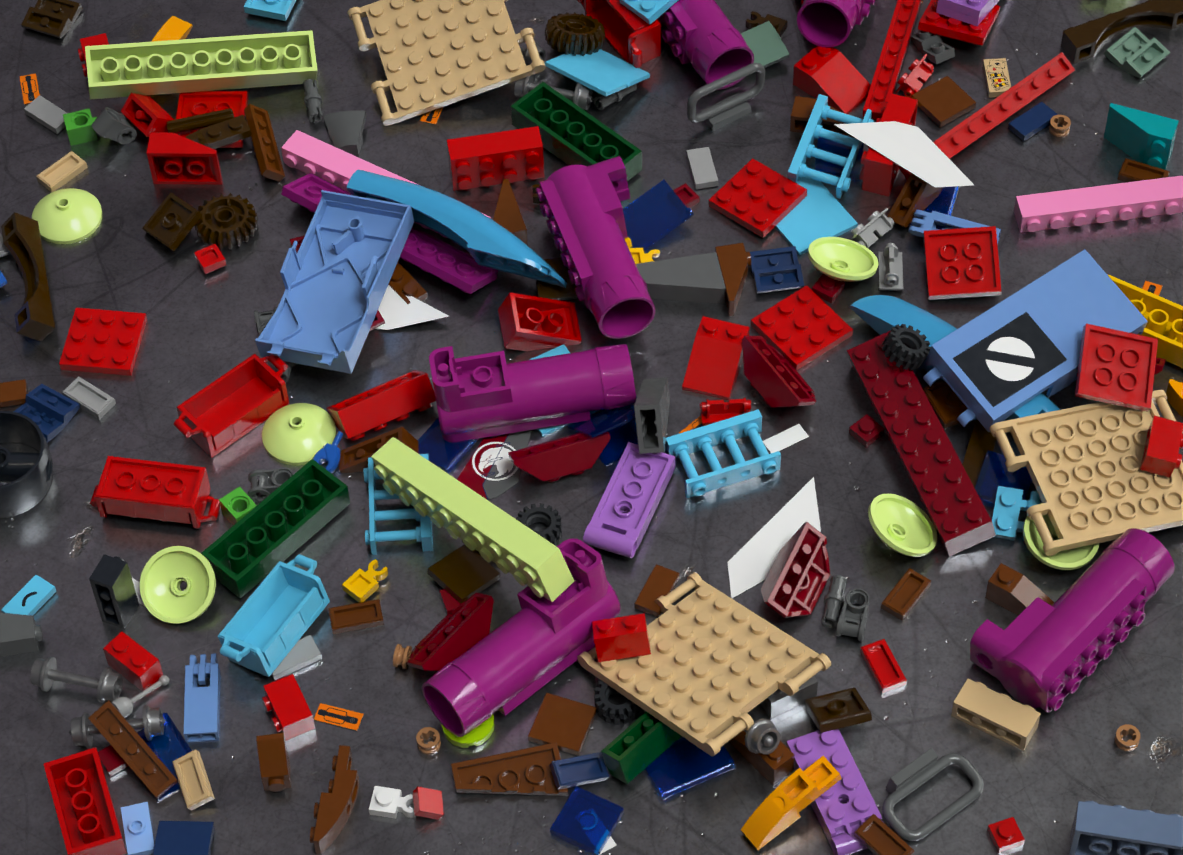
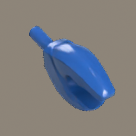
(330, 454)

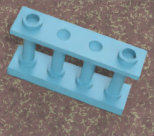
(807, 149)
(715, 434)
(421, 534)

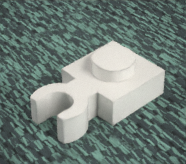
(389, 801)

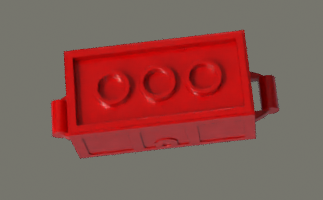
(625, 31)
(233, 404)
(154, 491)

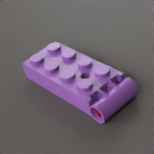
(966, 10)
(629, 501)
(836, 819)

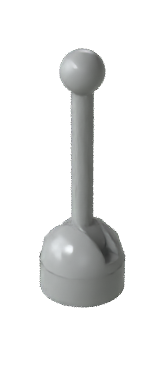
(125, 705)

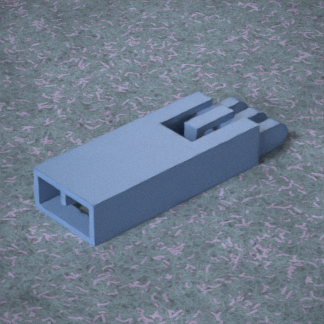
(929, 221)
(202, 703)

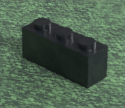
(114, 591)

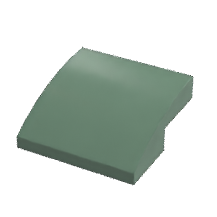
(765, 44)
(1136, 53)

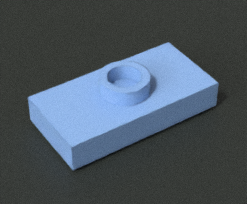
(138, 829)

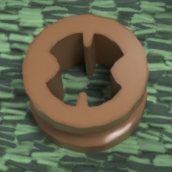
(1059, 120)
(401, 656)
(1124, 730)
(425, 734)

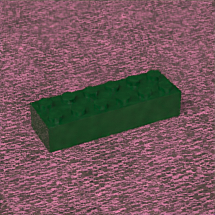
(571, 131)
(276, 527)

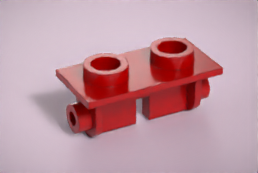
(919, 70)
(718, 410)

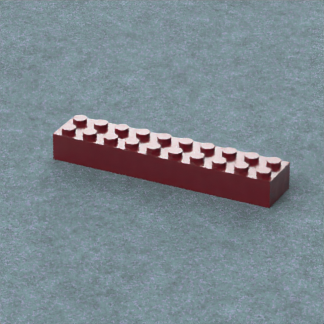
(922, 448)

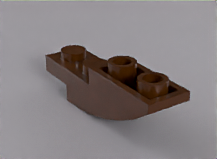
(337, 804)

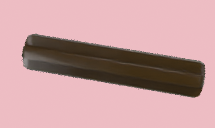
(199, 121)

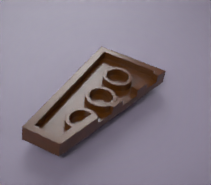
(510, 773)

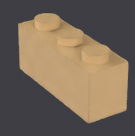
(995, 714)

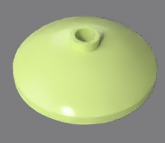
(67, 216)
(842, 259)
(297, 443)
(902, 525)
(1063, 560)
(162, 581)

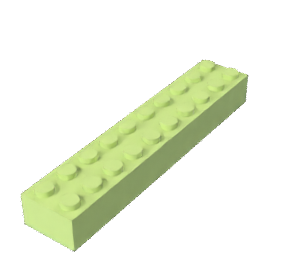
(200, 64)
(473, 520)

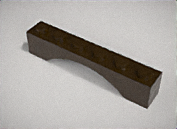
(1085, 39)
(23, 240)

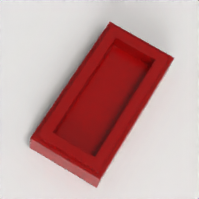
(883, 666)

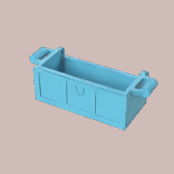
(274, 616)

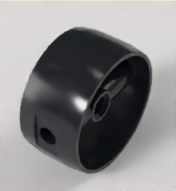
(28, 472)

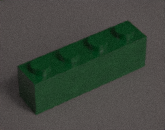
(638, 747)

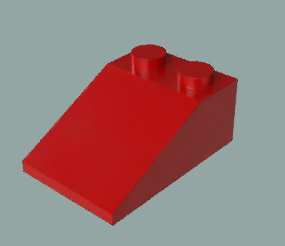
(832, 75)
(182, 161)
(537, 323)
(715, 358)

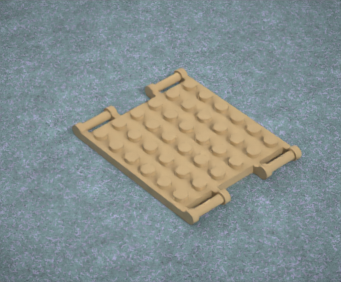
(442, 51)
(1090, 472)
(708, 665)

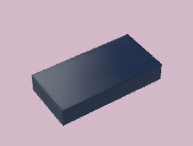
(1032, 121)
(579, 770)

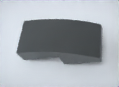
(933, 46)

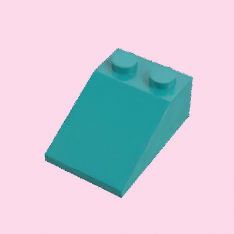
(1141, 134)

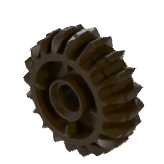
(574, 34)
(226, 221)

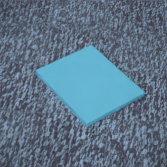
(598, 71)
(814, 217)

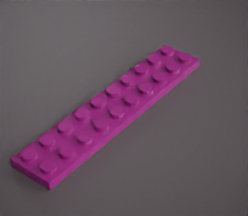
(420, 248)

